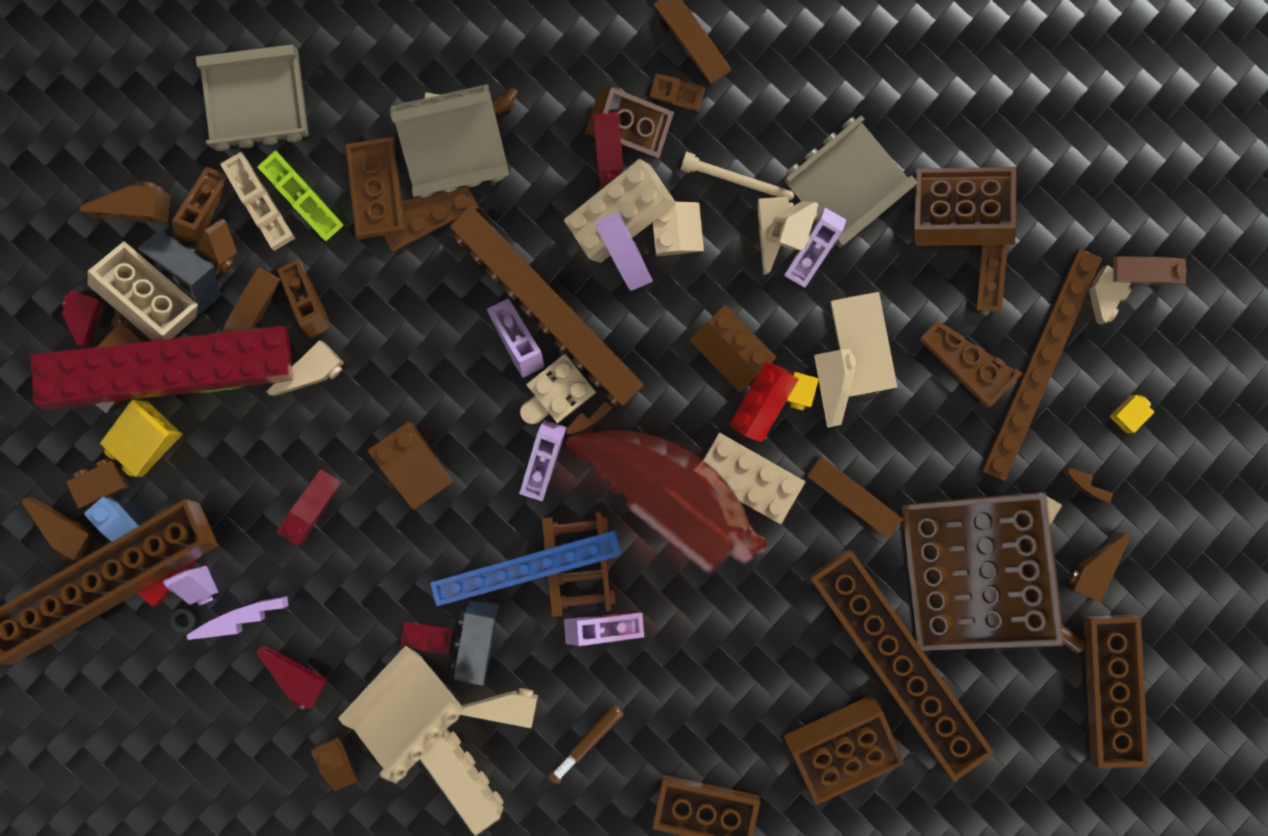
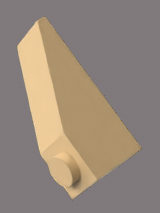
(767, 210)
(312, 368)
(835, 379)
(509, 708)

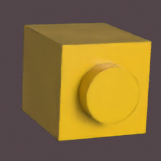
(803, 392)
(1132, 413)

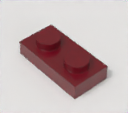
(427, 637)

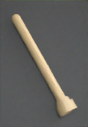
(692, 163)

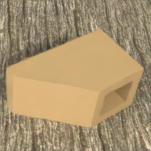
(793, 226)
(1106, 295)

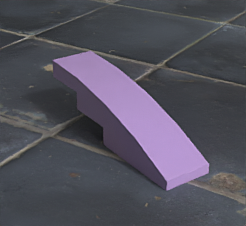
(623, 251)
(231, 622)

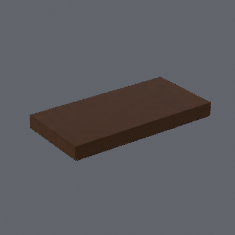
(375, 188)

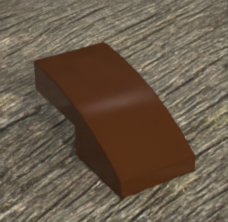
(677, 93)
(583, 422)
(1083, 481)

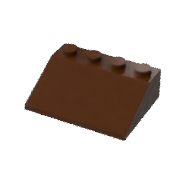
(965, 206)
(844, 749)

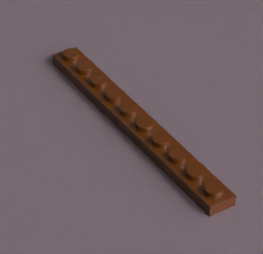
(1041, 364)

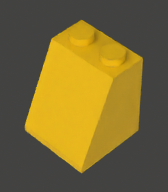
(139, 438)

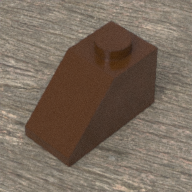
(217, 247)
(334, 764)

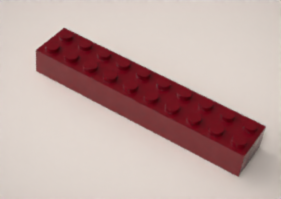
(161, 368)

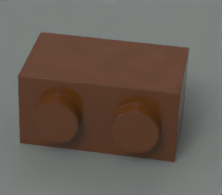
(100, 482)

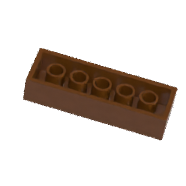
(1115, 691)

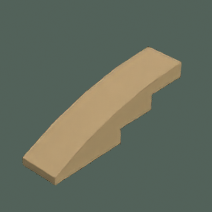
(257, 201)

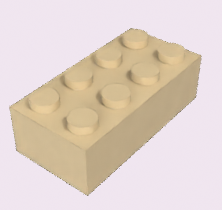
(634, 194)
(142, 293)
(754, 478)
(462, 782)

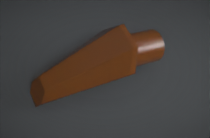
(505, 102)

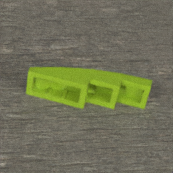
(300, 195)

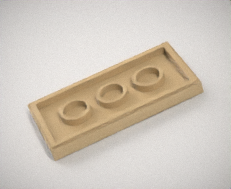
(863, 330)

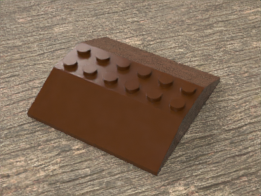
(982, 573)

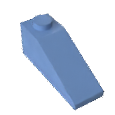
(110, 518)

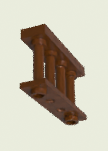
(561, 602)

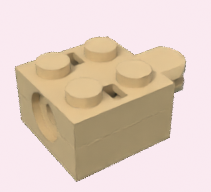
(556, 392)

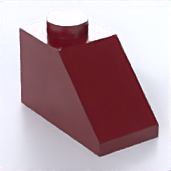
(82, 316)

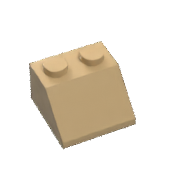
(678, 230)

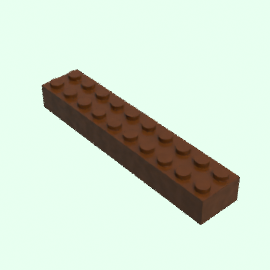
(541, 301)
(103, 580)
(901, 665)

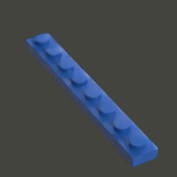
(526, 568)

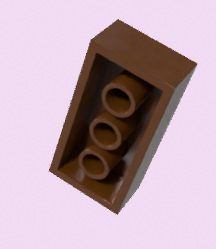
(703, 809)

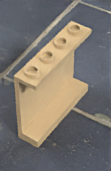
(402, 713)

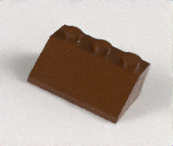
(732, 348)

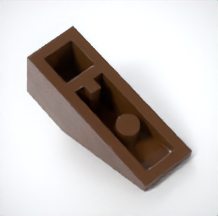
(199, 206)
(1149, 270)
(303, 299)
(60, 531)
(1096, 572)

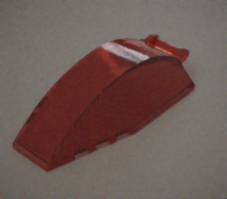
(673, 493)

